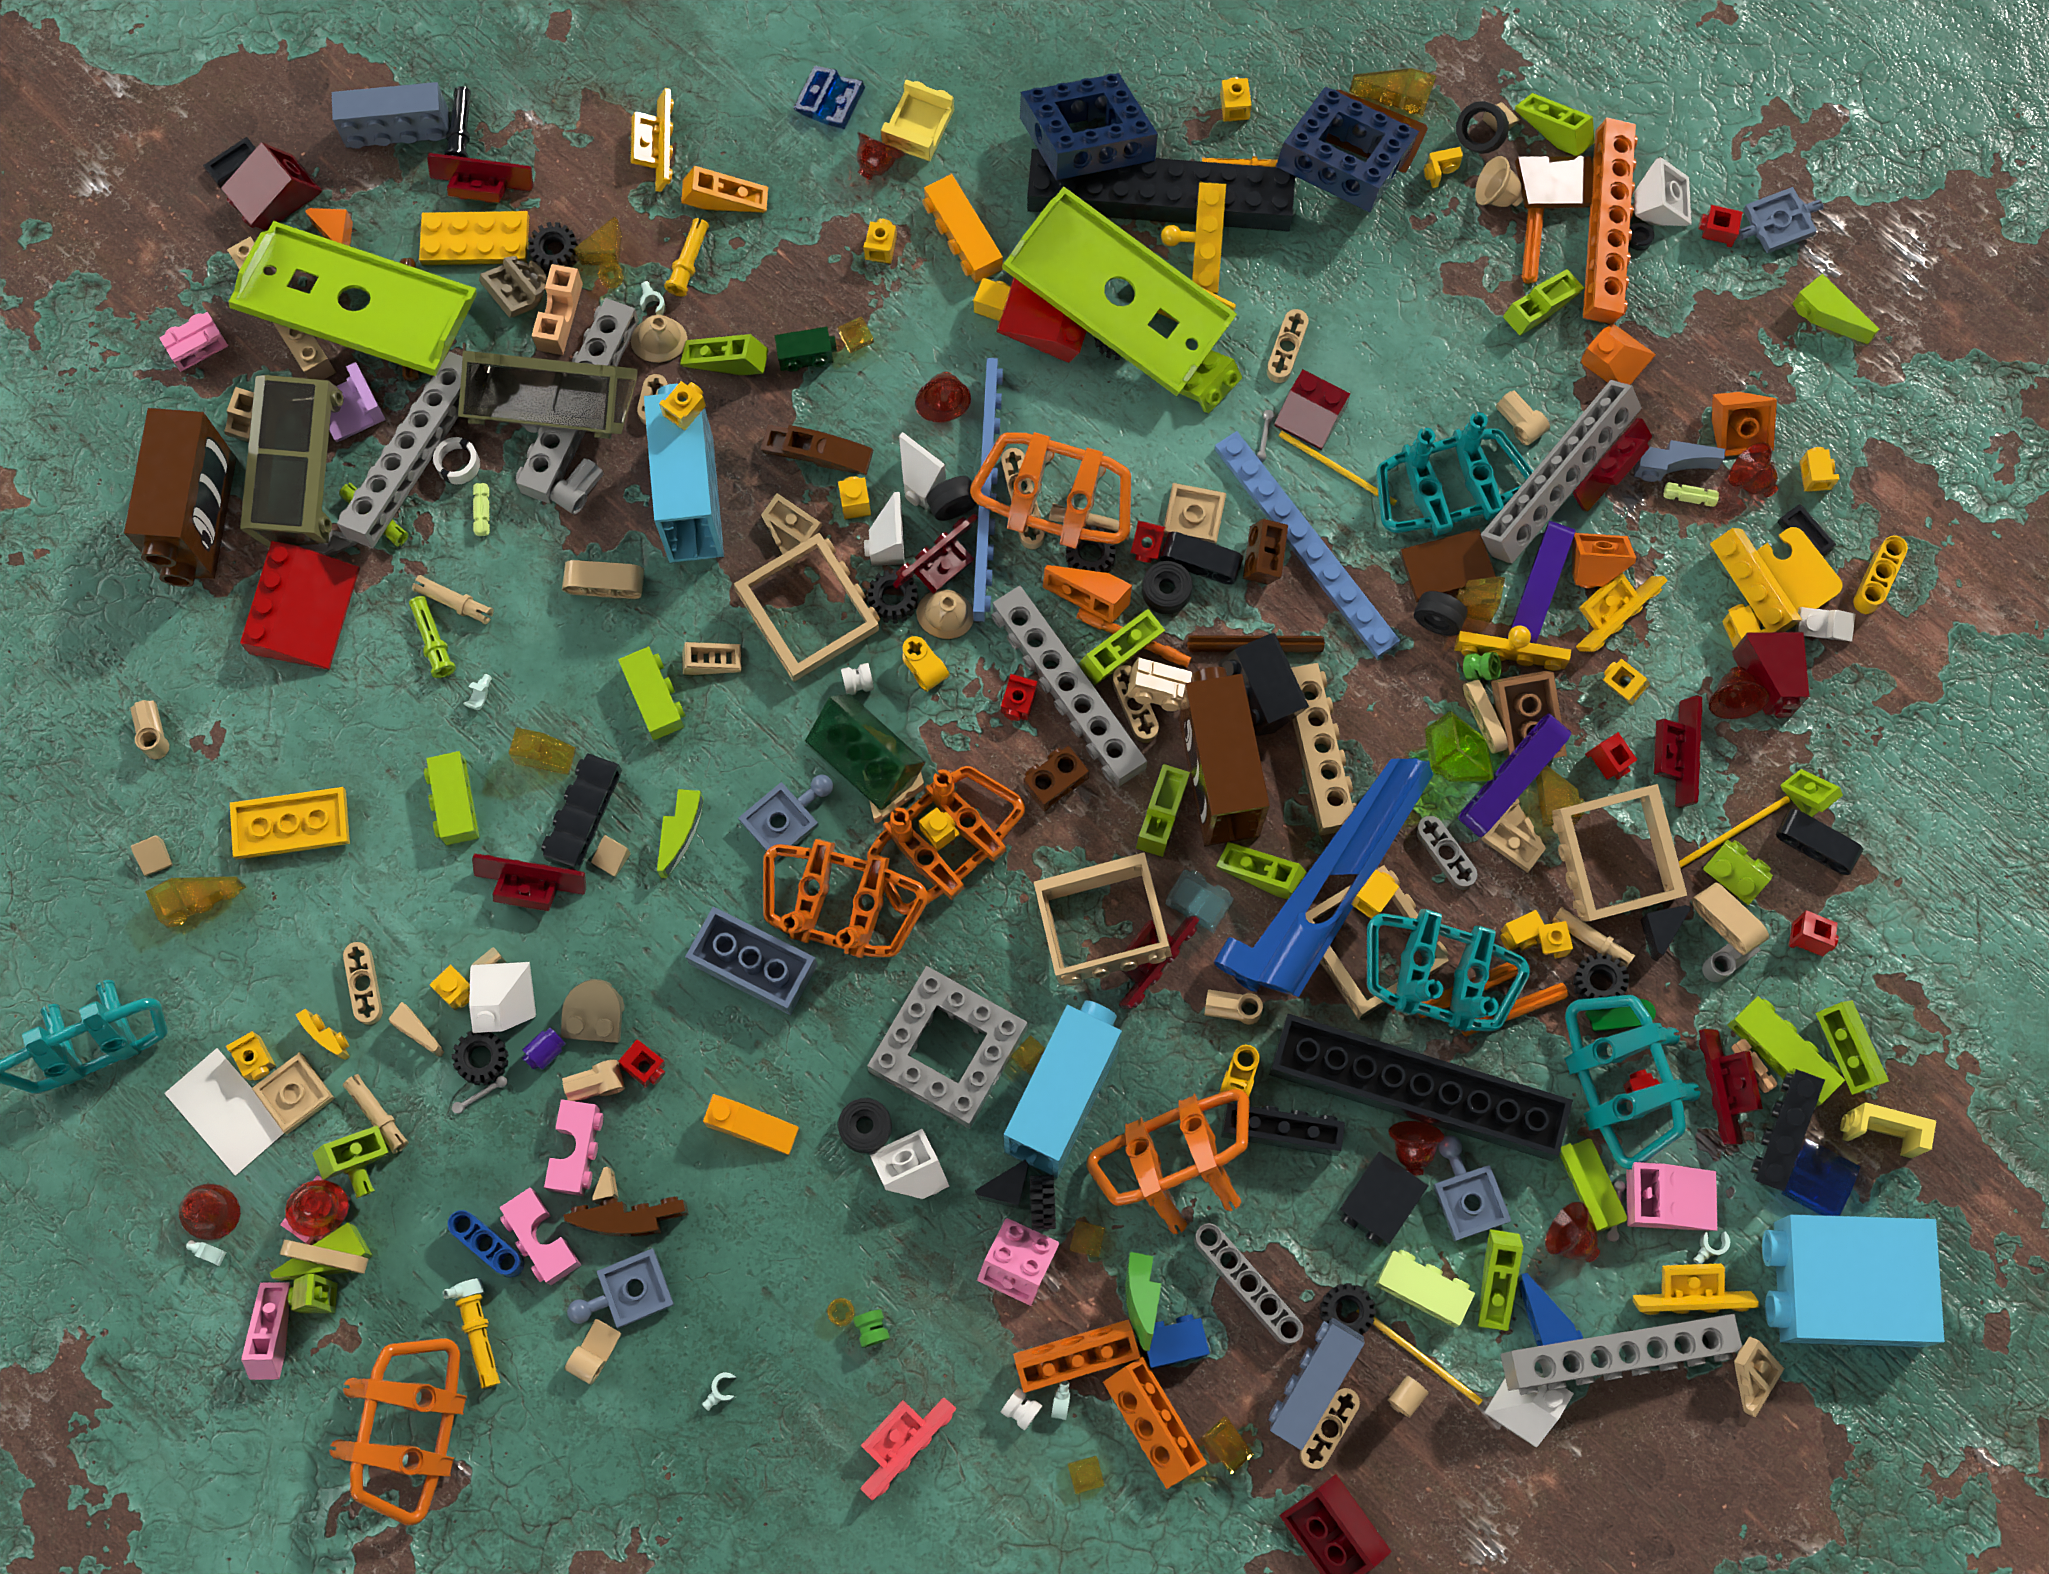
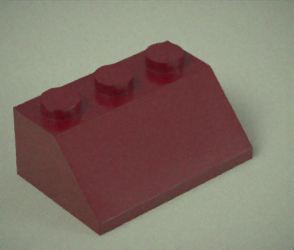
(1335, 1530)

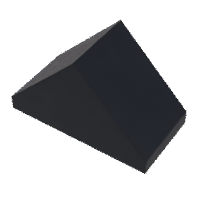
(1662, 927)
(1006, 1187)

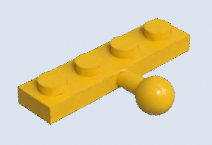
(1207, 235)
(1514, 648)

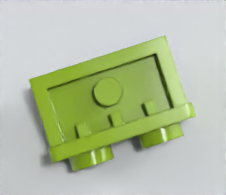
(1212, 380)
(1738, 871)

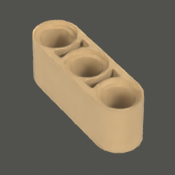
(603, 579)
(1730, 918)

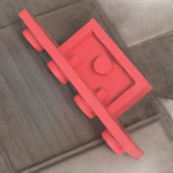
(899, 1440)

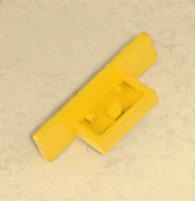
(652, 140)
(1614, 605)
(1694, 1289)

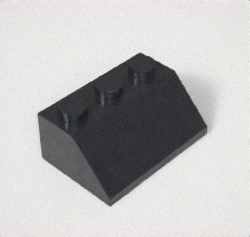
(1269, 683)

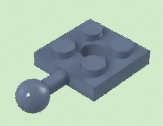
(782, 802)
(1478, 1183)
(615, 1284)

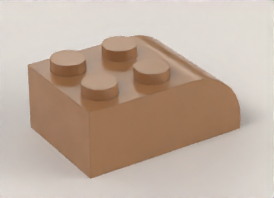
(1522, 703)

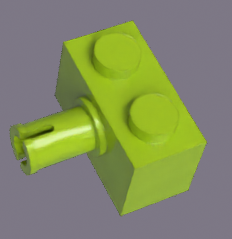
(350, 1157)

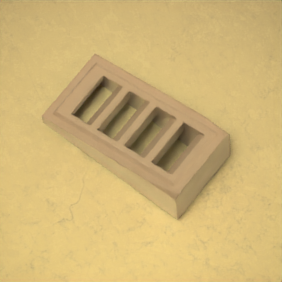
(711, 667)
(408, 1023)

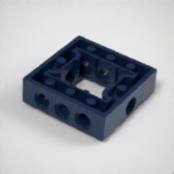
(1122, 143)
(1335, 171)

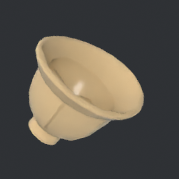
(1498, 184)
(658, 339)
(945, 614)

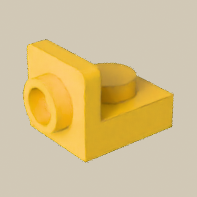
(1442, 162)
(1555, 939)
(452, 987)

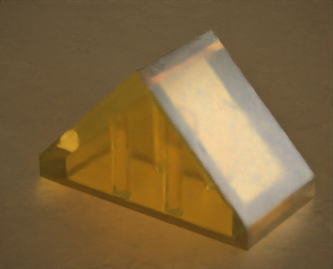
(602, 245)
(1227, 1445)

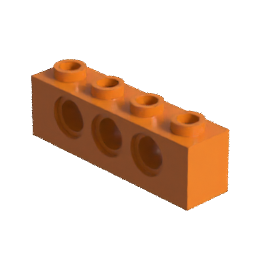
(1076, 1356)
(1154, 1422)

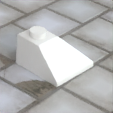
(1663, 196)
(920, 471)
(886, 535)
(500, 996)
(910, 1166)
(1529, 1414)

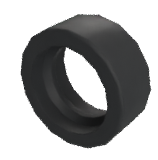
(1464, 119)

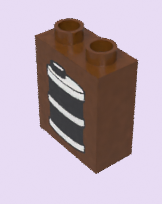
(180, 495)
(1223, 757)

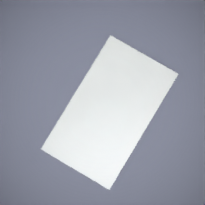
(225, 1111)

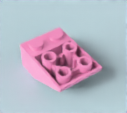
(1671, 1197)

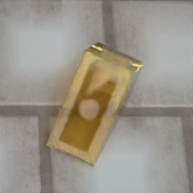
(1482, 597)
(541, 751)
(1555, 793)

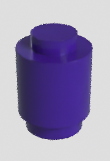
(543, 1049)

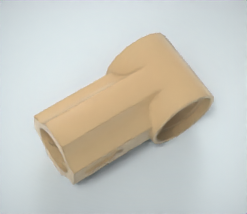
(1526, 423)
(148, 728)
(1229, 1006)
(601, 1080)
(1407, 1396)

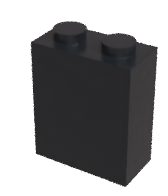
(1381, 1200)

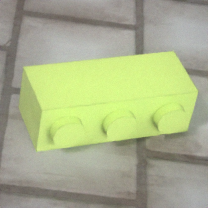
(1425, 1288)

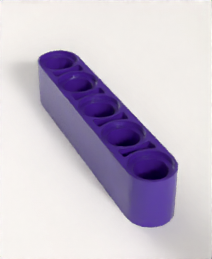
(1543, 578)
(1514, 775)

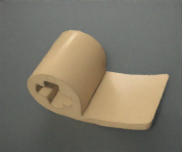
(590, 1358)

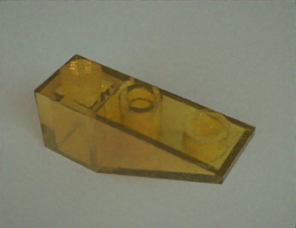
(1399, 88)
(182, 897)

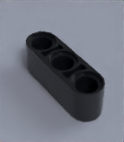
(1202, 557)
(1819, 842)

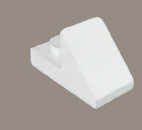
(1826, 624)

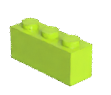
(652, 692)
(451, 798)
(1852, 1047)

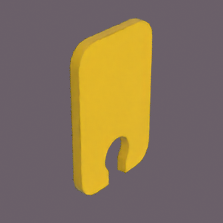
(1805, 574)

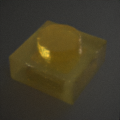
(855, 334)
(1028, 1055)
(1087, 1239)
(1086, 1474)

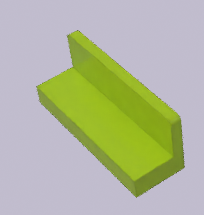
(1592, 1184)

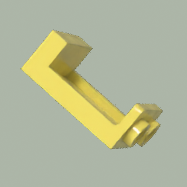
(919, 120)
(1915, 1130)

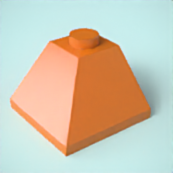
(1616, 356)
(1743, 420)
(1600, 558)

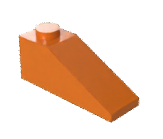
(1091, 590)

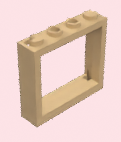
(841, 571)
(1661, 842)
(1088, 879)
(1337, 971)

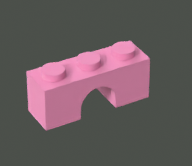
(573, 1173)
(523, 1216)

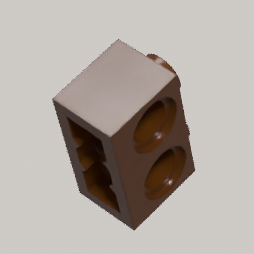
(1265, 551)
(1060, 782)

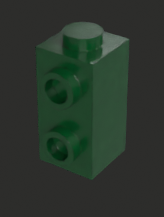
(805, 349)

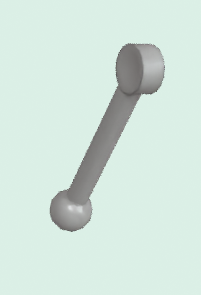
(1268, 416)
(459, 1108)
(1613, 1235)

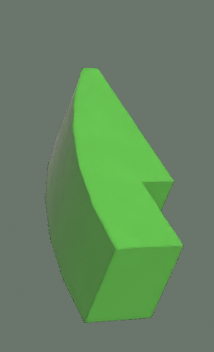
(1141, 1297)

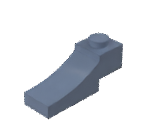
(1676, 457)

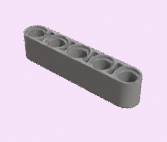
(1251, 1299)

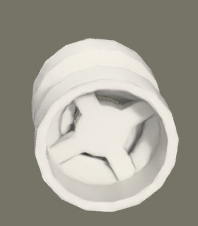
(857, 679)
(1021, 1409)

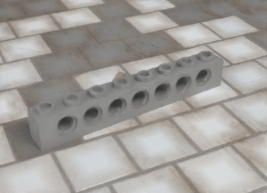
(434, 410)
(1561, 471)
(540, 484)
(1018, 605)
(1720, 1332)

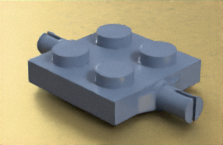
(1780, 220)

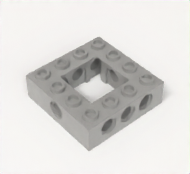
(956, 1100)

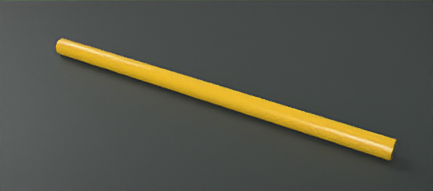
(1333, 465)
(1734, 831)
(1428, 1362)

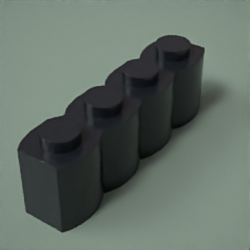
(582, 812)

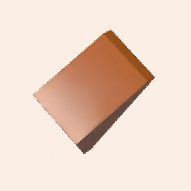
(332, 224)

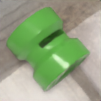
(1484, 666)
(867, 1322)

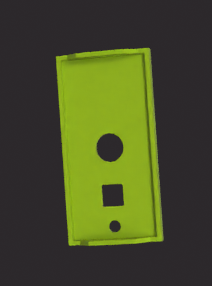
(1078, 250)
(409, 310)

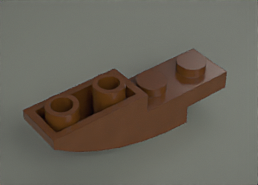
(817, 447)
(614, 1219)

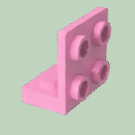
(1018, 1261)

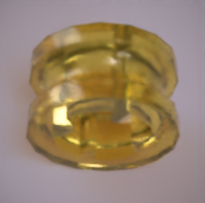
(617, 271)
(849, 1315)

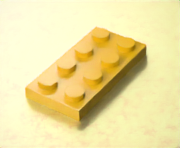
(473, 237)
(289, 823)

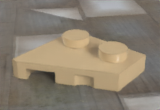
(789, 524)
(1515, 838)
(1756, 1374)

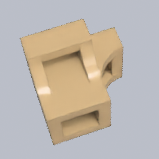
(239, 414)

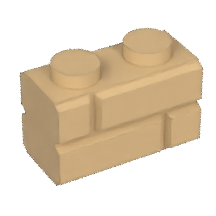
(1157, 684)

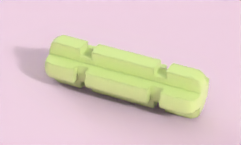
(1691, 494)
(481, 509)

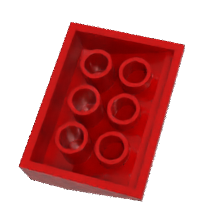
(1039, 324)
(299, 606)

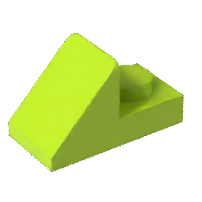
(1811, 792)

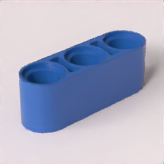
(474, 1236)

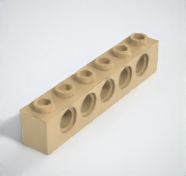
(302, 345)
(1328, 817)

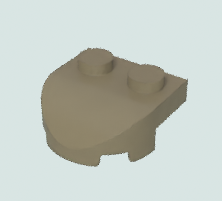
(515, 285)
(592, 1012)

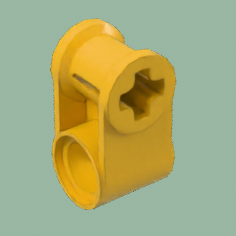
(925, 667)
(1239, 1076)

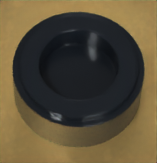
(1641, 236)

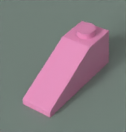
(267, 1332)

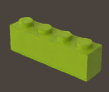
(1781, 1046)

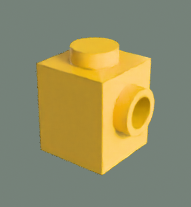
(1235, 99)
(991, 298)
(854, 497)
(1375, 894)

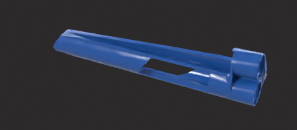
(1291, 944)

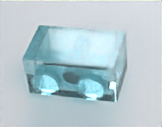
(1198, 898)

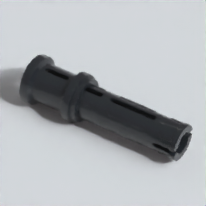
(458, 135)

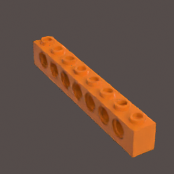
(1610, 221)

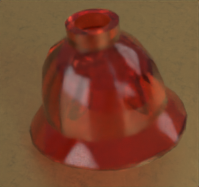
(875, 157)
(943, 398)
(1755, 471)
(1738, 695)
(1415, 1144)
(316, 1208)
(209, 1212)
(1573, 1234)

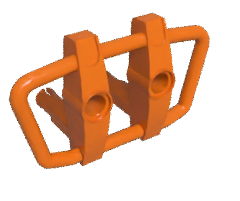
(1039, 452)
(980, 835)
(856, 937)
(1202, 1147)
(391, 1456)

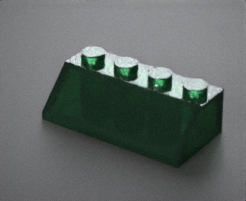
(864, 750)

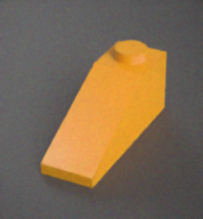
(722, 192)
(750, 1124)

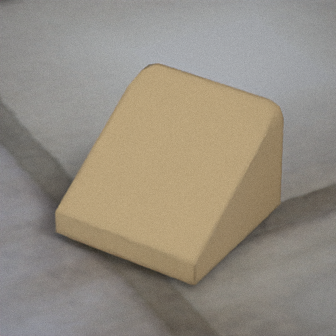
(1491, 121)
(151, 855)
(610, 856)
(490, 957)
(606, 1186)

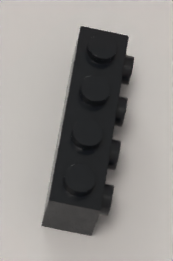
(1788, 1129)
(1287, 1130)

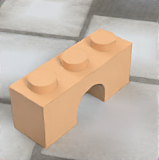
(554, 325)

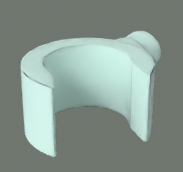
(650, 295)
(479, 693)
(1706, 1251)
(206, 1252)
(464, 1289)
(715, 1397)
(1061, 1401)

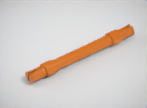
(1166, 652)

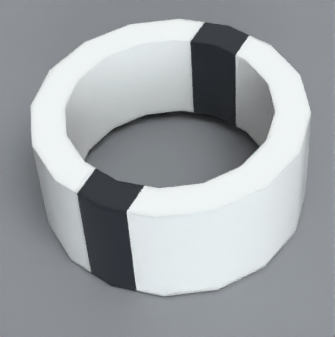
(463, 475)

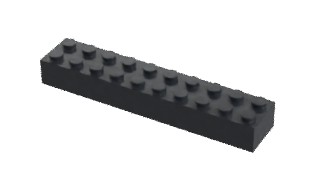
(1169, 191)
(1421, 1087)

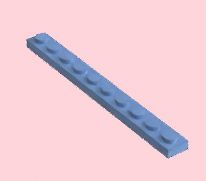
(986, 525)
(1307, 545)

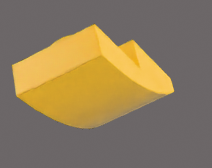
(327, 1038)

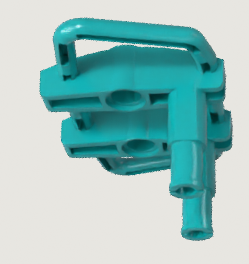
(1423, 477)
(1413, 982)
(105, 1023)
(1644, 1101)

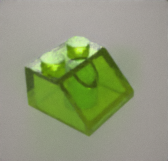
(1457, 750)

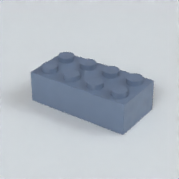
(390, 115)
(751, 960)
(1316, 1384)

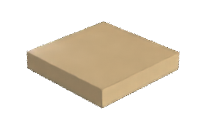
(1195, 512)
(293, 1093)

